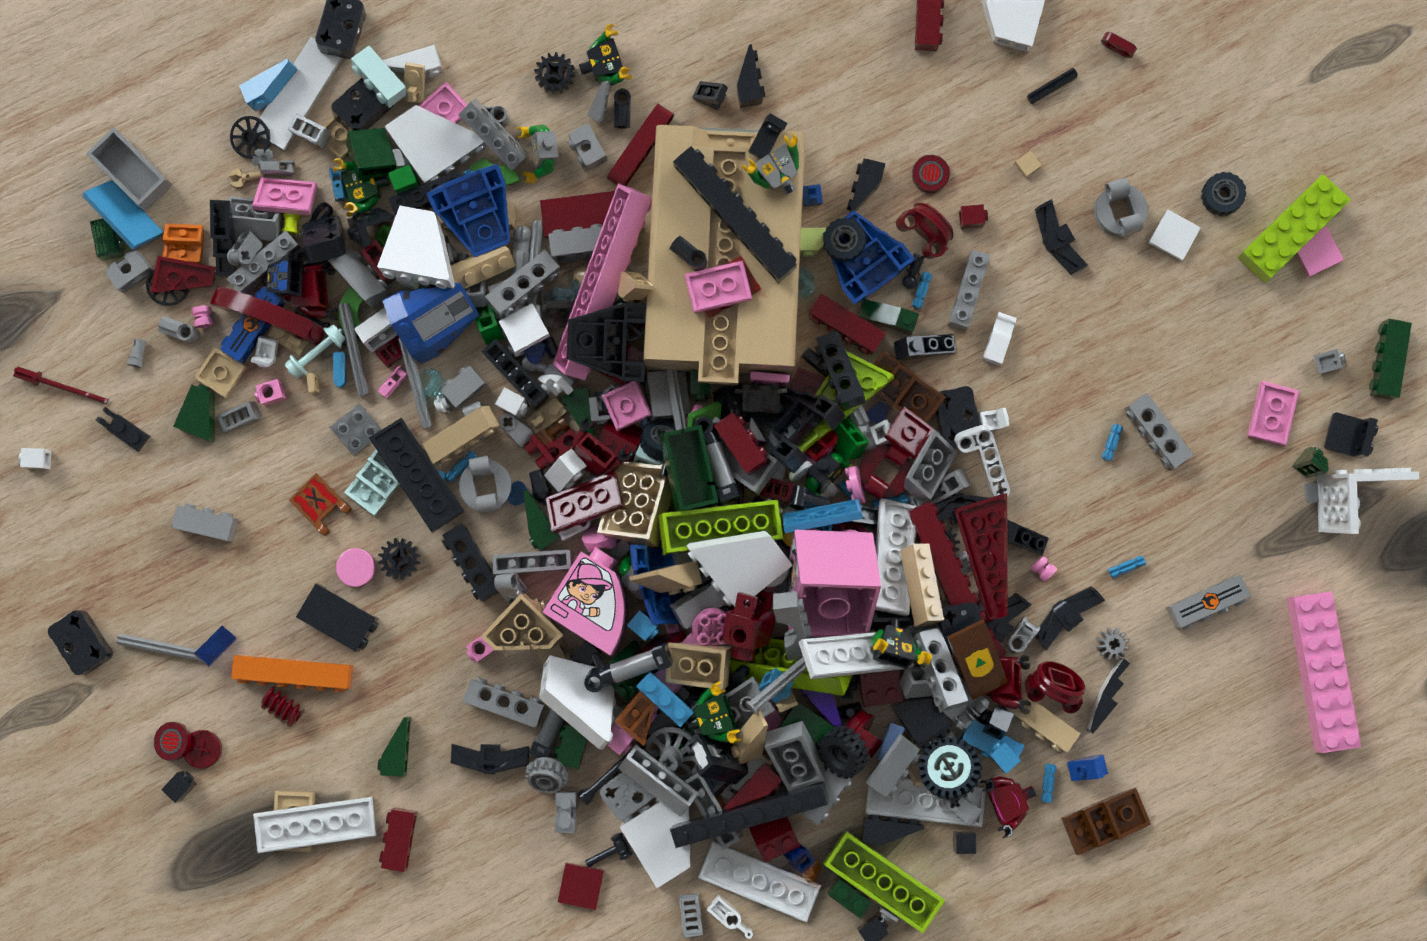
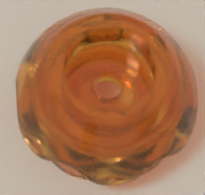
(811, 873)

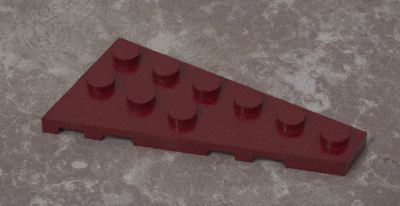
(985, 540)

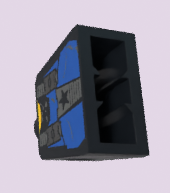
(284, 277)

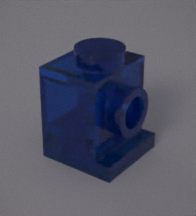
(796, 855)

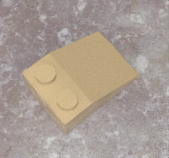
(670, 578)
(699, 665)

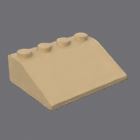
(644, 499)

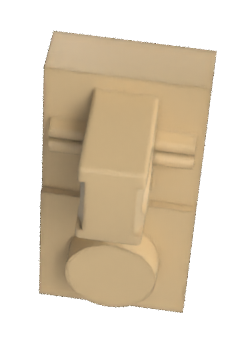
(414, 82)
(289, 341)
(546, 415)

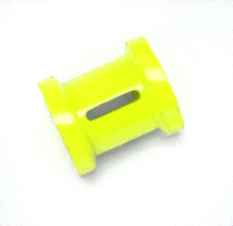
(291, 223)

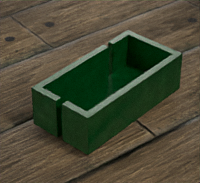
(688, 468)

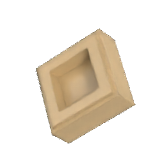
(1028, 164)
(313, 383)

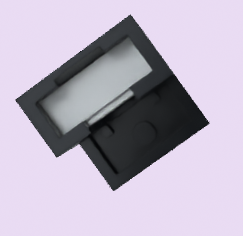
(715, 762)

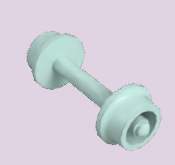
(297, 367)

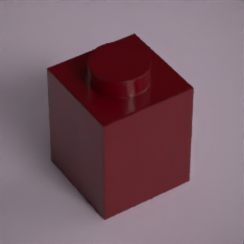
(972, 216)

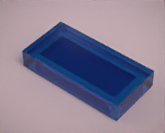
(215, 646)

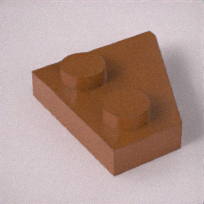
(637, 717)

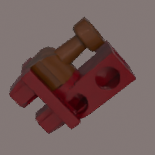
(550, 447)

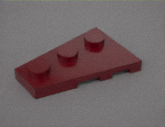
(180, 275)

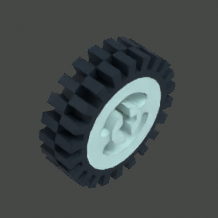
(965, 756)

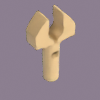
(244, 177)

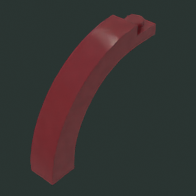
(268, 313)

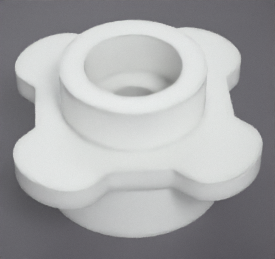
(442, 404)

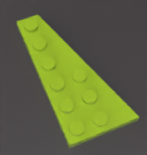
(871, 381)

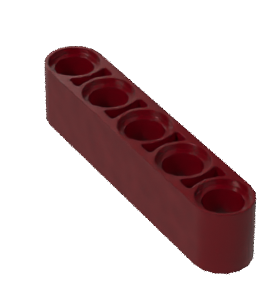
(639, 146)

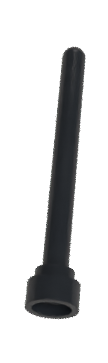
(587, 794)

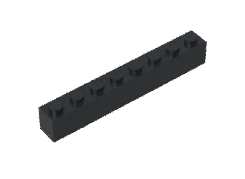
(734, 214)
(749, 814)

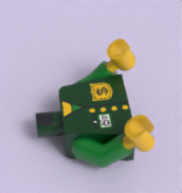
(361, 193)
(714, 716)

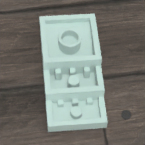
(373, 485)

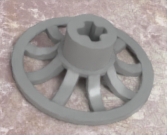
(670, 755)

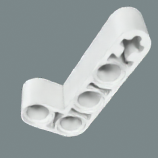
(988, 463)

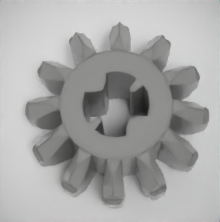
(1114, 651)

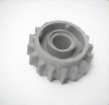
(546, 775)

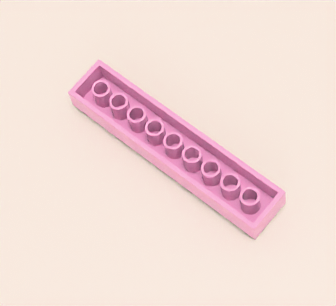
(608, 259)

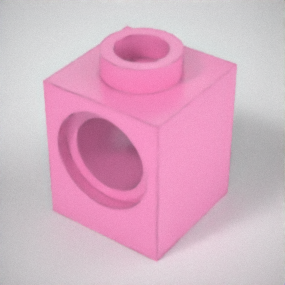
(278, 392)
(472, 653)

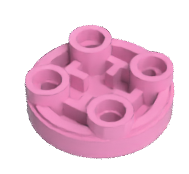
(855, 484)
(592, 539)
(355, 567)
(709, 627)

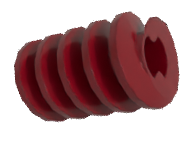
(281, 707)

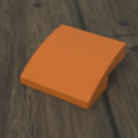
(183, 242)

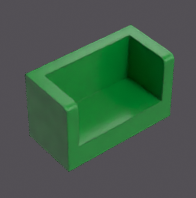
(403, 179)

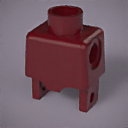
(749, 626)

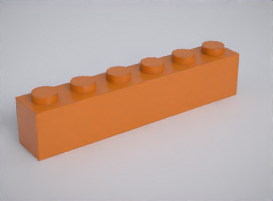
(292, 672)

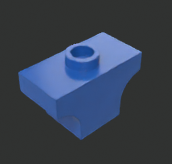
(1087, 768)

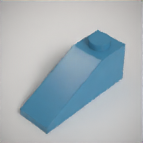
(267, 85)

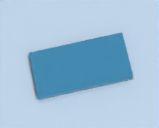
(122, 214)
(822, 516)

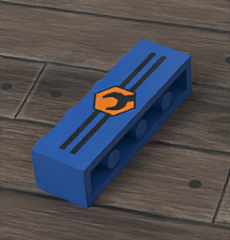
(247, 330)

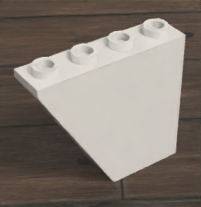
(1013, 21)
(433, 142)
(417, 249)
(740, 563)
(566, 694)
(653, 842)

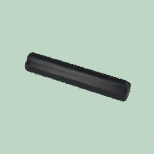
(1052, 85)

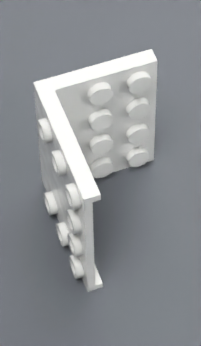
(1339, 500)

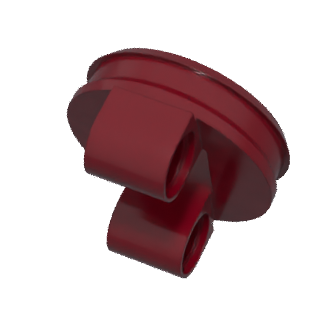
(930, 226)
(875, 485)
(1043, 684)
(861, 724)

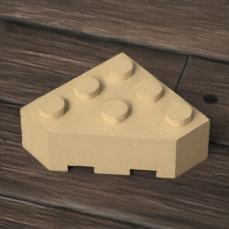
(523, 628)

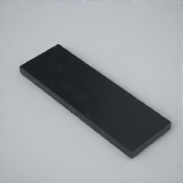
(416, 475)

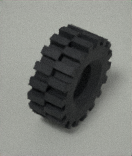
(843, 752)

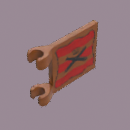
(316, 501)

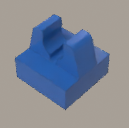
(812, 195)

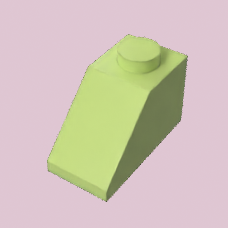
(811, 241)

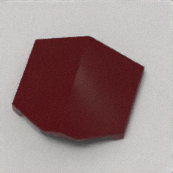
(822, 446)

